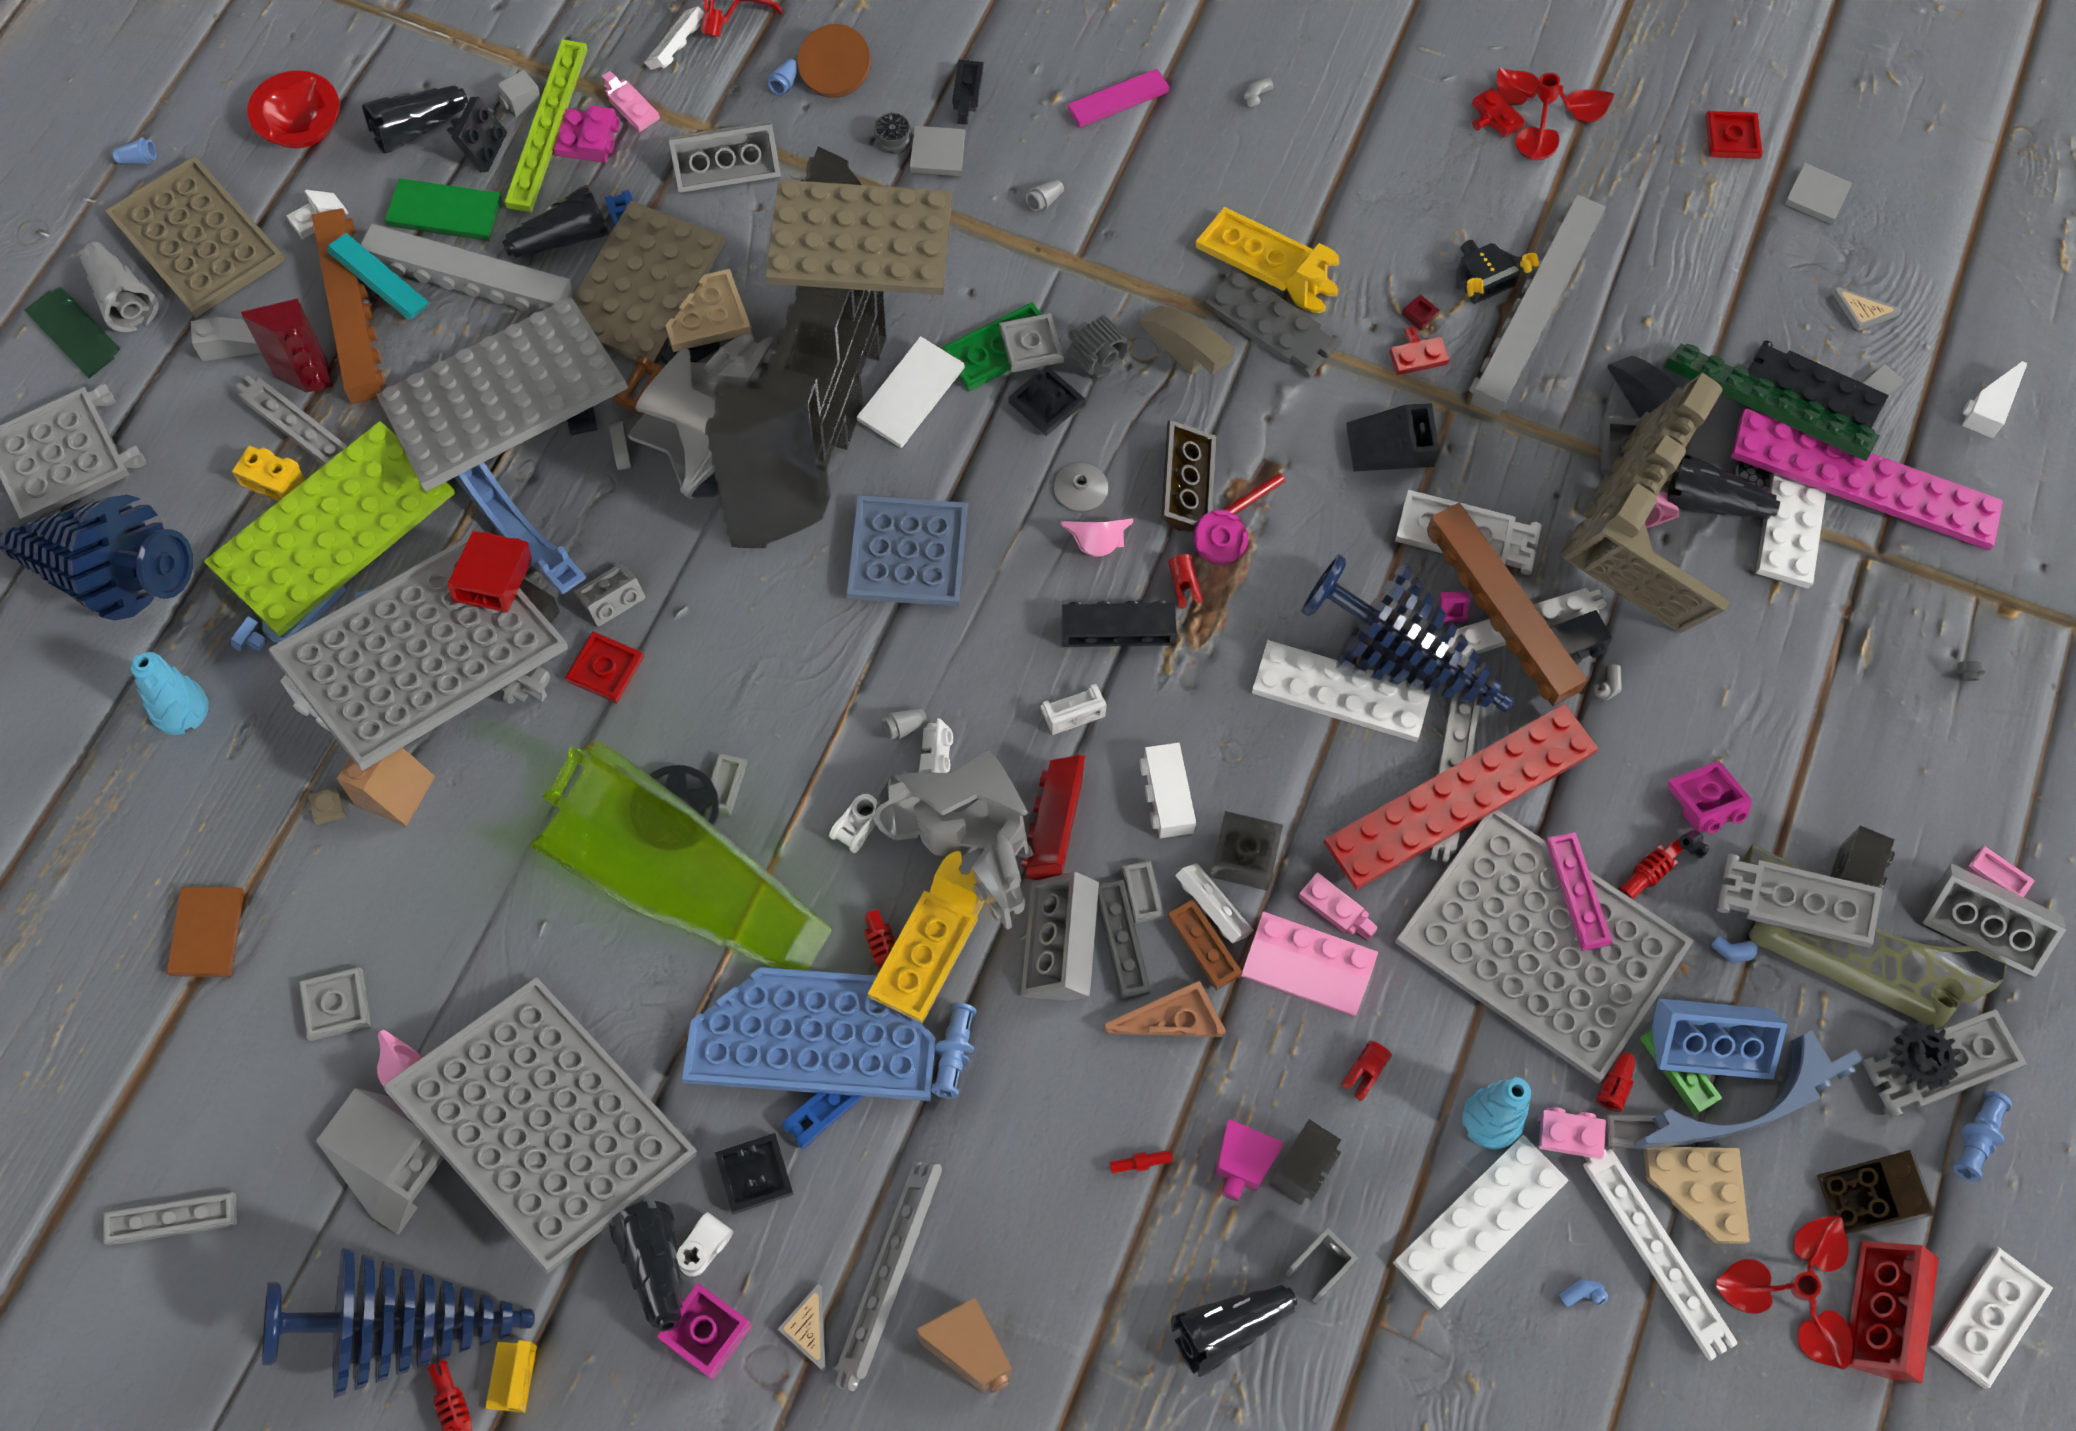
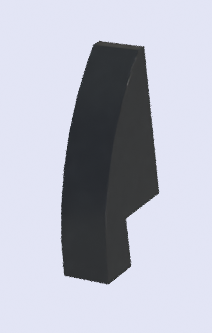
(1642, 384)

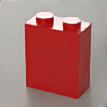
(490, 571)

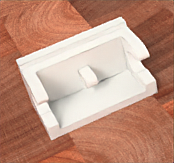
(1074, 710)

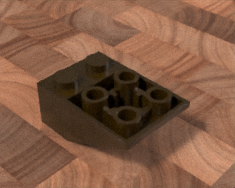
(1877, 1193)

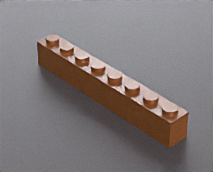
(348, 312)
(1506, 605)

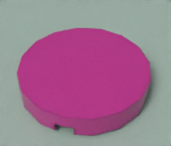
(1220, 537)

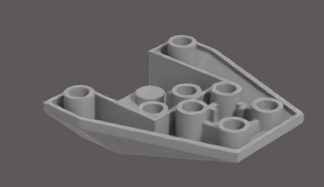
(380, 1156)

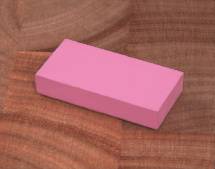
(1999, 871)

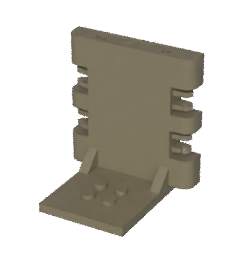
(1614, 536)

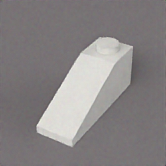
(1992, 405)

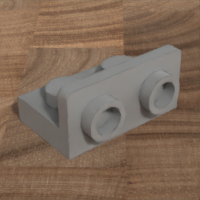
(610, 594)

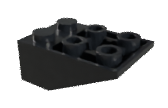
(1394, 439)

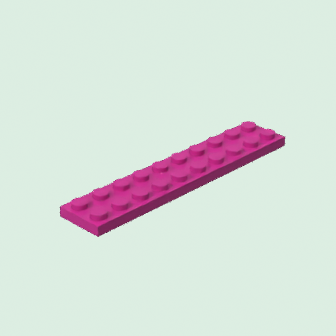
(1872, 483)

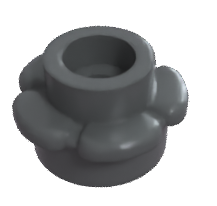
(1969, 670)

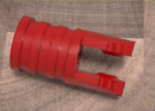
(1184, 578)
(1369, 1066)
(1619, 1077)

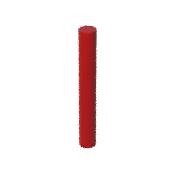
(1255, 494)

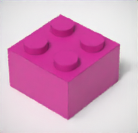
(706, 1332)

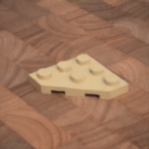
(709, 314)
(1704, 1187)

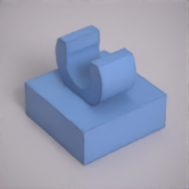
(248, 635)

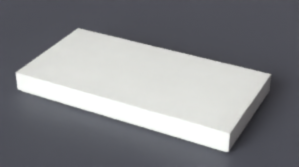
(910, 392)
(1991, 1318)

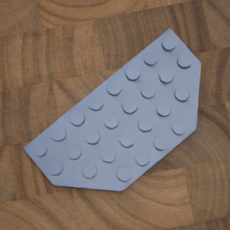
(810, 1037)

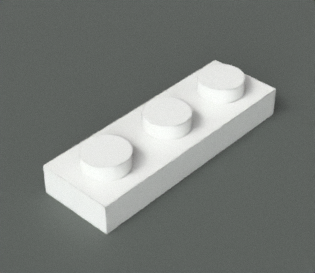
(675, 38)
(1214, 903)

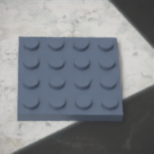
(907, 550)

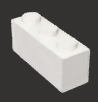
(1168, 790)

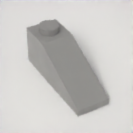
(222, 338)

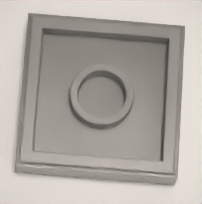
(937, 151)
(1818, 193)
(1031, 342)
(334, 1003)

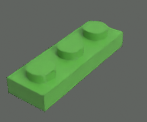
(1692, 1087)

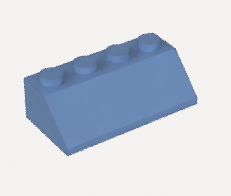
(1717, 1038)

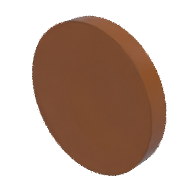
(834, 60)

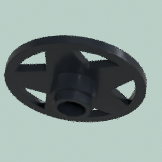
(696, 798)

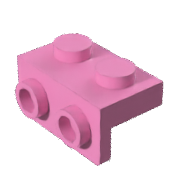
(1572, 1133)

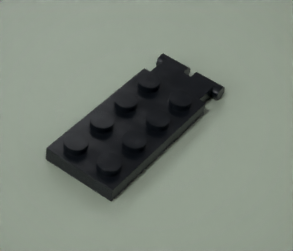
(1818, 384)

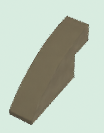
(1187, 339)

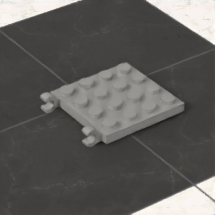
(61, 454)

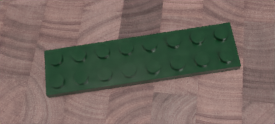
(1776, 403)

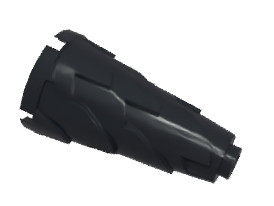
(410, 115)
(559, 225)
(1716, 491)
(649, 1250)
(1225, 1327)

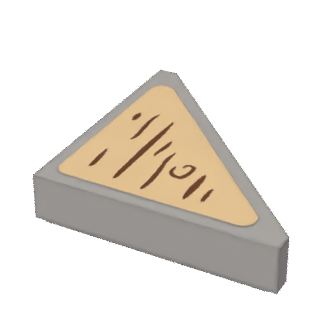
(1864, 310)
(806, 1327)

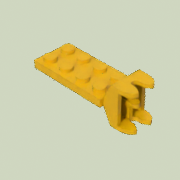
(1271, 258)
(929, 942)

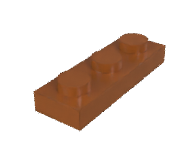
(1204, 944)

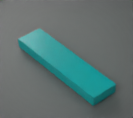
(377, 276)

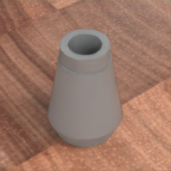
(1044, 195)
(903, 723)

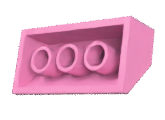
(1309, 964)

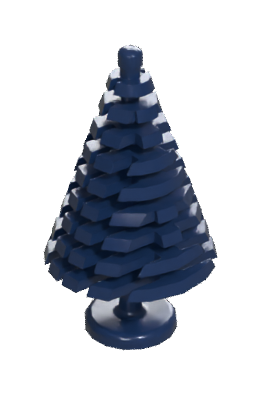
(104, 555)
(1407, 639)
(385, 1321)

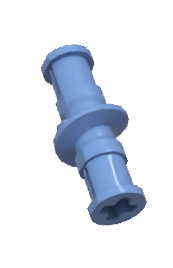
(953, 1050)
(1982, 1136)

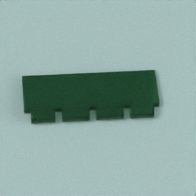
(73, 331)

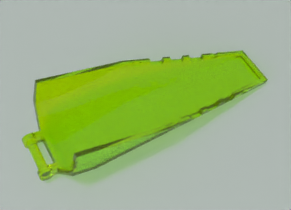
(671, 863)

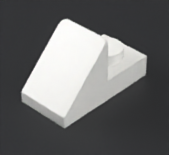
(318, 202)

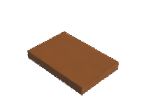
(205, 932)

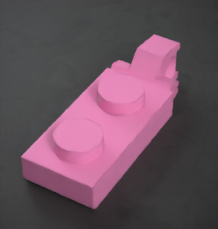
(629, 102)
(1337, 907)

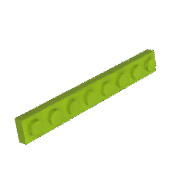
(546, 126)

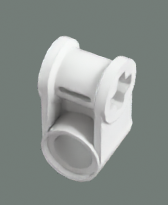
(852, 827)
(706, 1241)

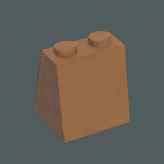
(388, 787)
(968, 1346)

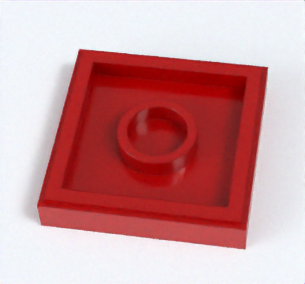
(1733, 134)
(604, 667)

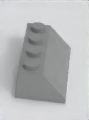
(724, 156)
(1994, 920)
(1060, 938)

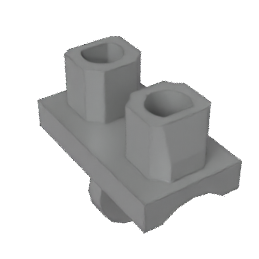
(532, 685)

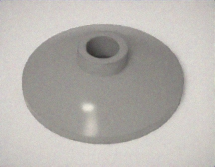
(1080, 497)

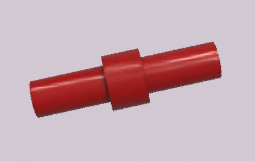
(1140, 1161)

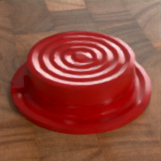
(293, 109)

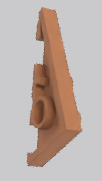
(1177, 1014)

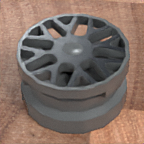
(892, 134)

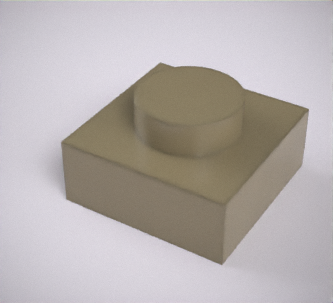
(326, 805)

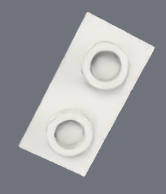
(937, 739)

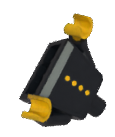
(1490, 270)

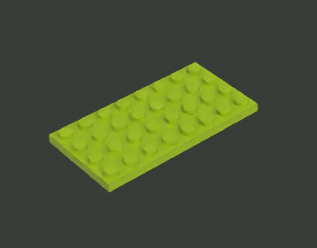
(326, 530)

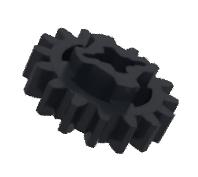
(1926, 1072)

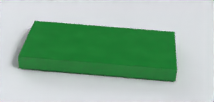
(443, 209)
(984, 350)

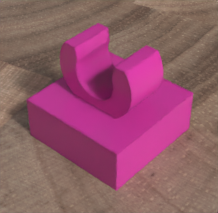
(1455, 605)

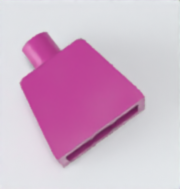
(1245, 1158)

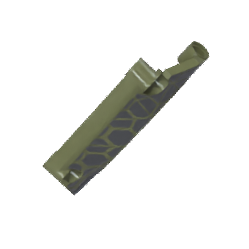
(1900, 973)

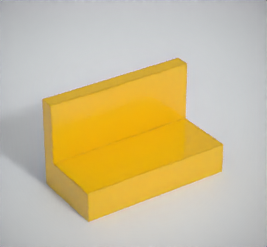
(511, 1376)

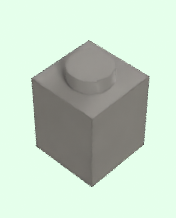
(519, 93)

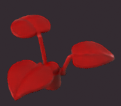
(714, 20)
(1520, 85)
(1822, 1244)

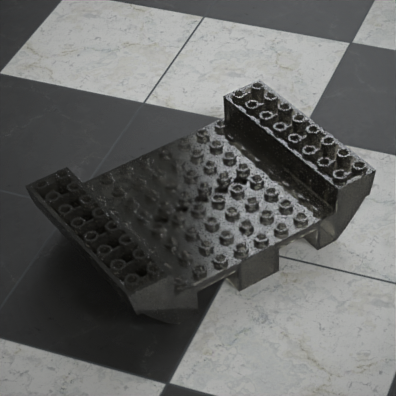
(779, 440)

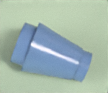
(782, 78)
(136, 152)

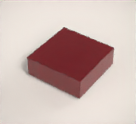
(1420, 312)

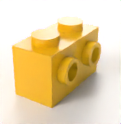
(267, 473)

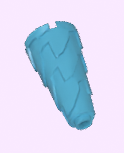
(167, 695)
(1497, 1113)

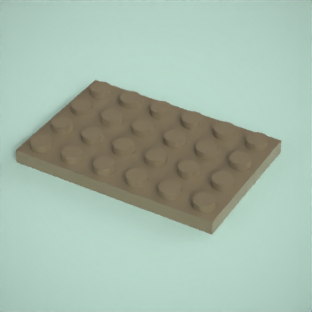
(195, 236)
(859, 237)
(644, 279)

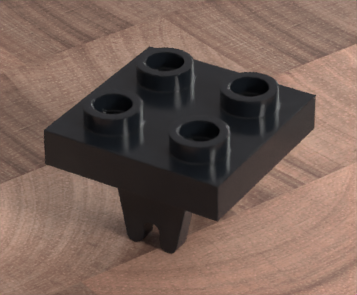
(478, 134)
(1046, 400)
(754, 1173)

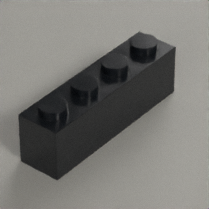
(1118, 624)

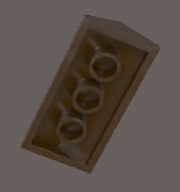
(1187, 475)

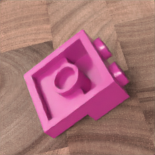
(587, 134)
(1710, 797)

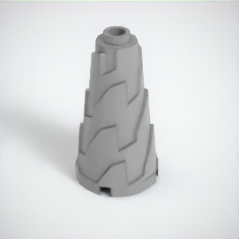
(117, 291)

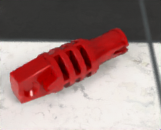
(1652, 869)
(878, 937)
(449, 1400)

